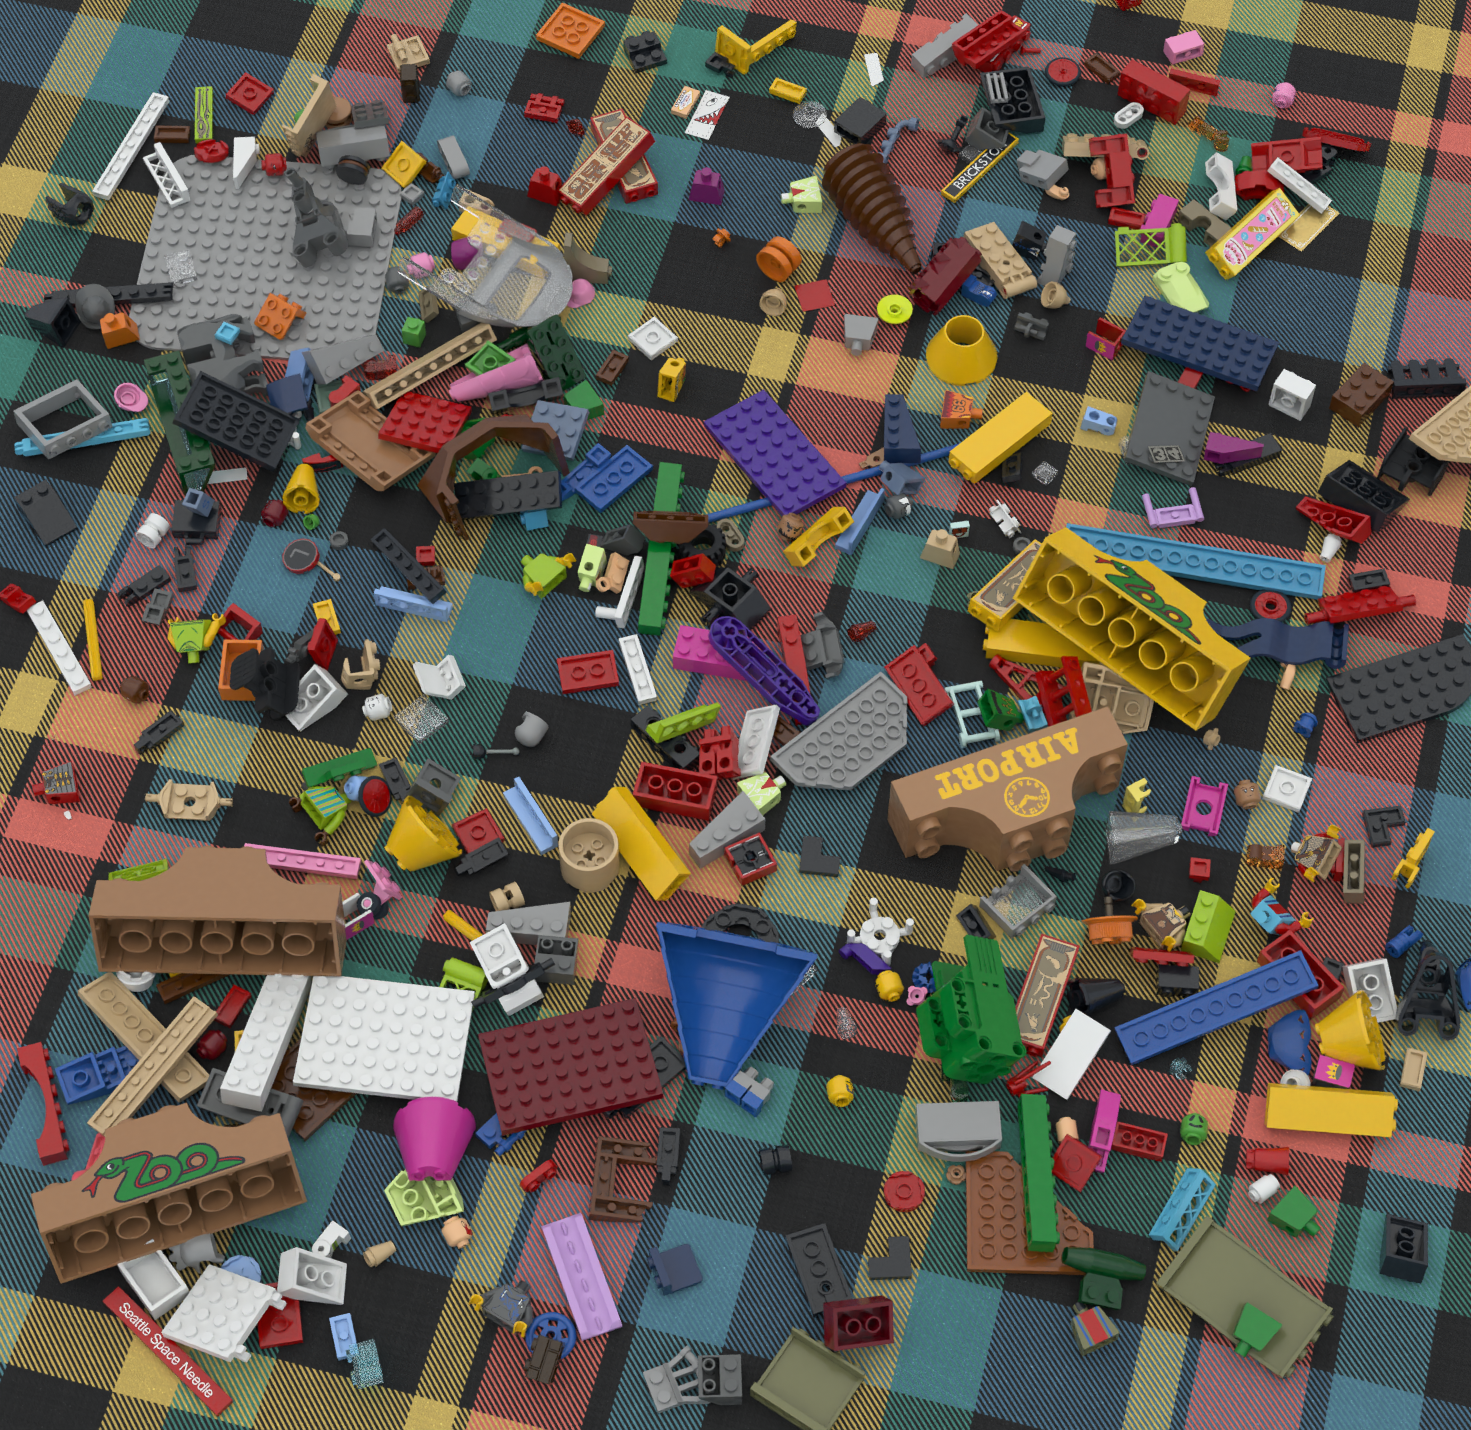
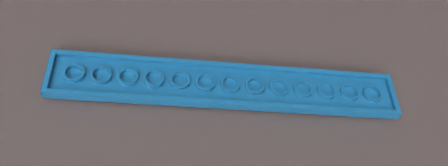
(1210, 563)

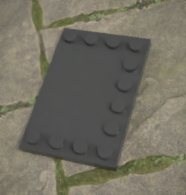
(1169, 417)

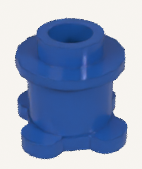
(1305, 724)

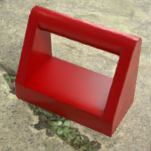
(244, 619)

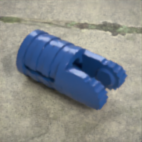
(1403, 941)

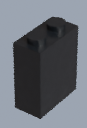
(860, 122)

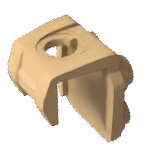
(369, 665)

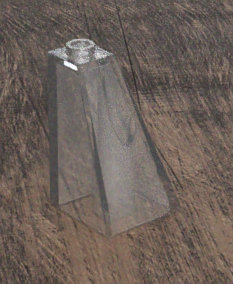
(1139, 833)

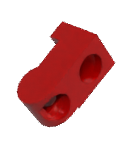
(348, 387)

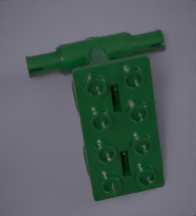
(553, 349)

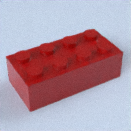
(1153, 91)
(675, 790)
(1329, 987)

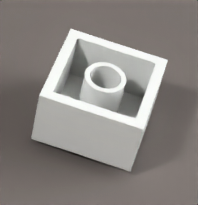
(1292, 394)

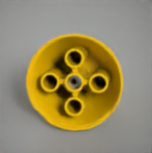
(420, 838)
(1352, 1034)

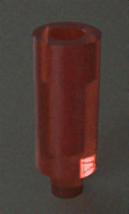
(408, 220)

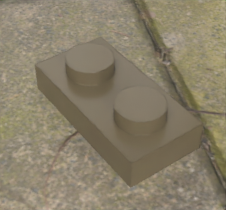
(428, 305)

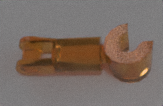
(1220, 137)

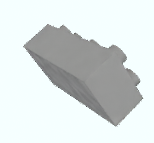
(346, 140)
(958, 1129)

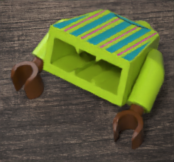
(324, 807)

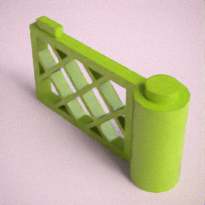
(1174, 241)
(464, 975)

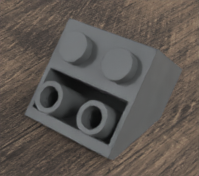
(564, 954)
(720, 1379)

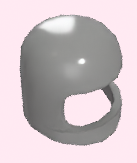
(531, 730)

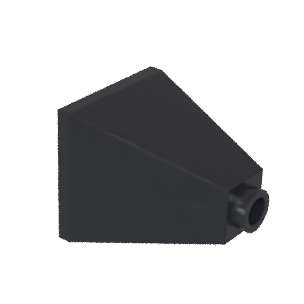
(54, 320)

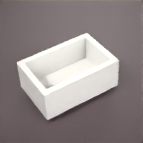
(155, 1282)

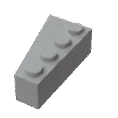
(940, 52)
(732, 825)
(529, 922)

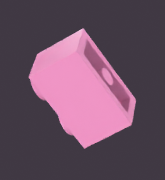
(1183, 47)

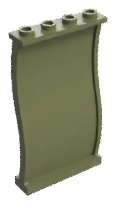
(1221, 1274)

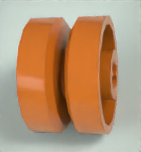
(779, 259)

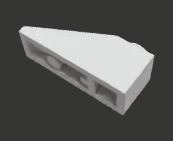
(244, 158)

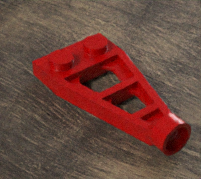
(1007, 669)

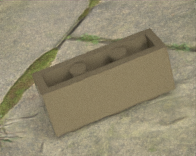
(1354, 871)

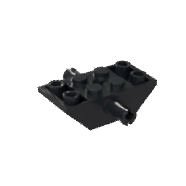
(732, 597)

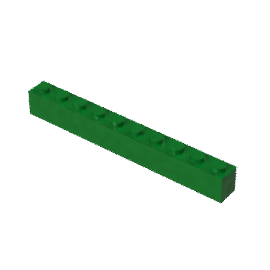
(660, 554)

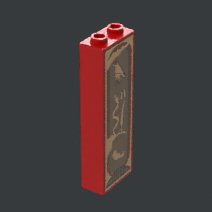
(639, 180)
(1044, 991)

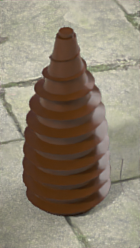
(872, 202)

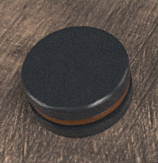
(352, 169)

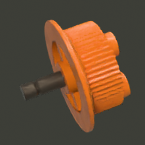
(1110, 928)

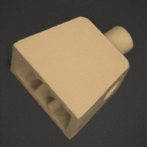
(941, 549)

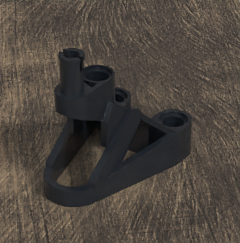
(1414, 1007)

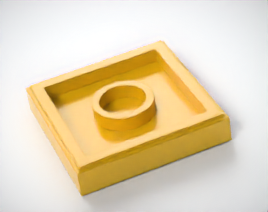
(403, 164)

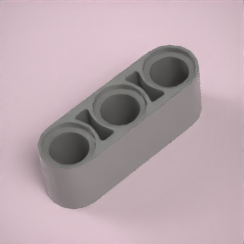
(453, 157)

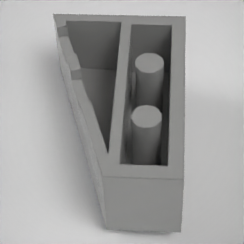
(1059, 256)

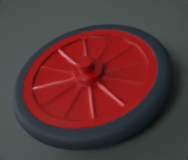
(1062, 71)
(374, 796)

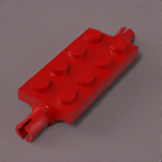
(1359, 605)

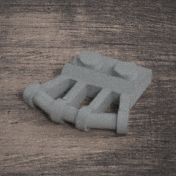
(663, 1383)

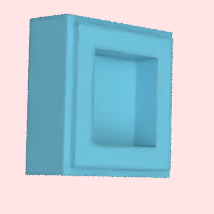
(227, 333)

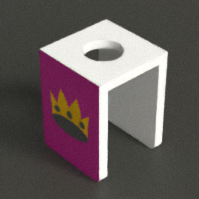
(359, 923)

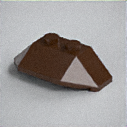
(670, 525)

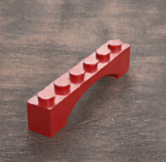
(51, 1144)

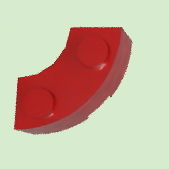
(1256, 184)

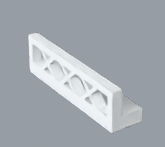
(171, 172)

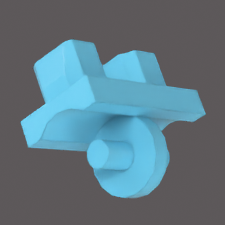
(1032, 714)

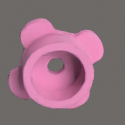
(913, 991)

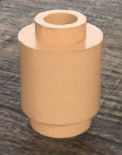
(1066, 1126)

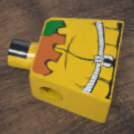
(672, 371)

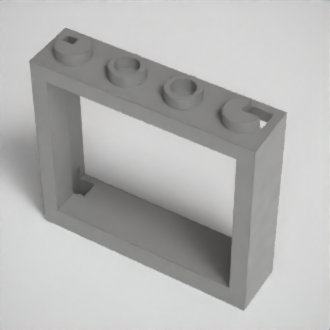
(54, 401)

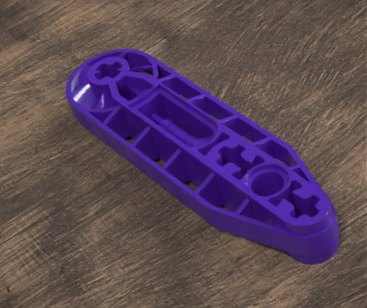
(726, 640)

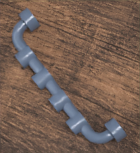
(894, 133)

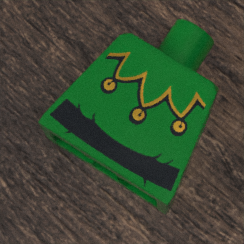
(999, 711)

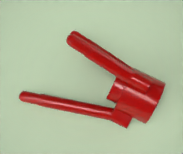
(1017, 1083)

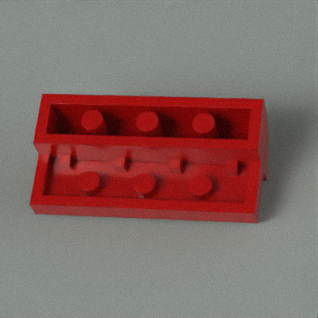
(987, 40)

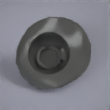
(93, 304)

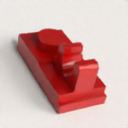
(1338, 866)

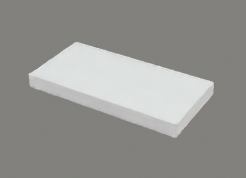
(756, 740)
(1072, 1054)

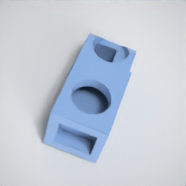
(1099, 421)

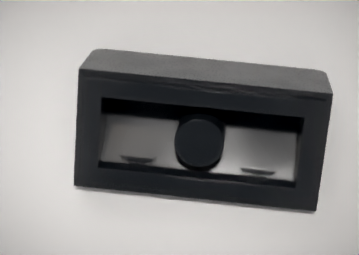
(975, 923)

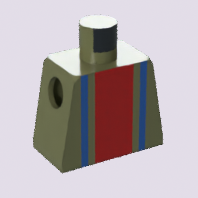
(1092, 1328)

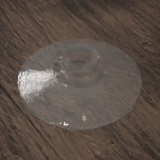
(809, 114)

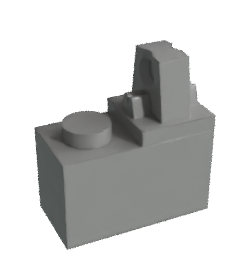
(361, 227)

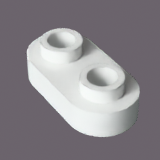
(1125, 116)

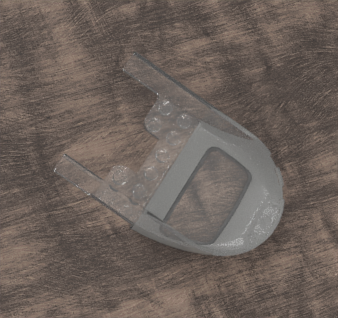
(511, 279)

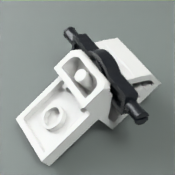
(507, 971)

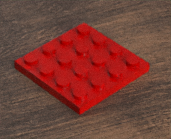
(424, 422)

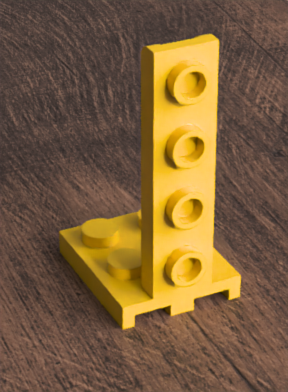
(743, 54)

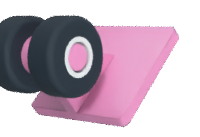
(383, 891)

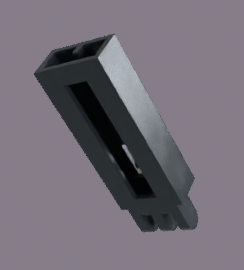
(1270, 451)

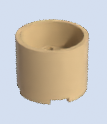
(587, 841)

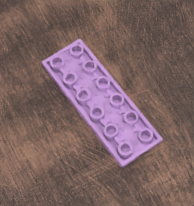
(581, 1276)

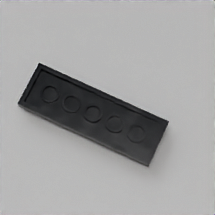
(509, 495)

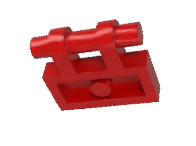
(544, 107)

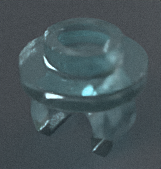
(1177, 1067)

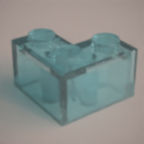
(366, 1364)

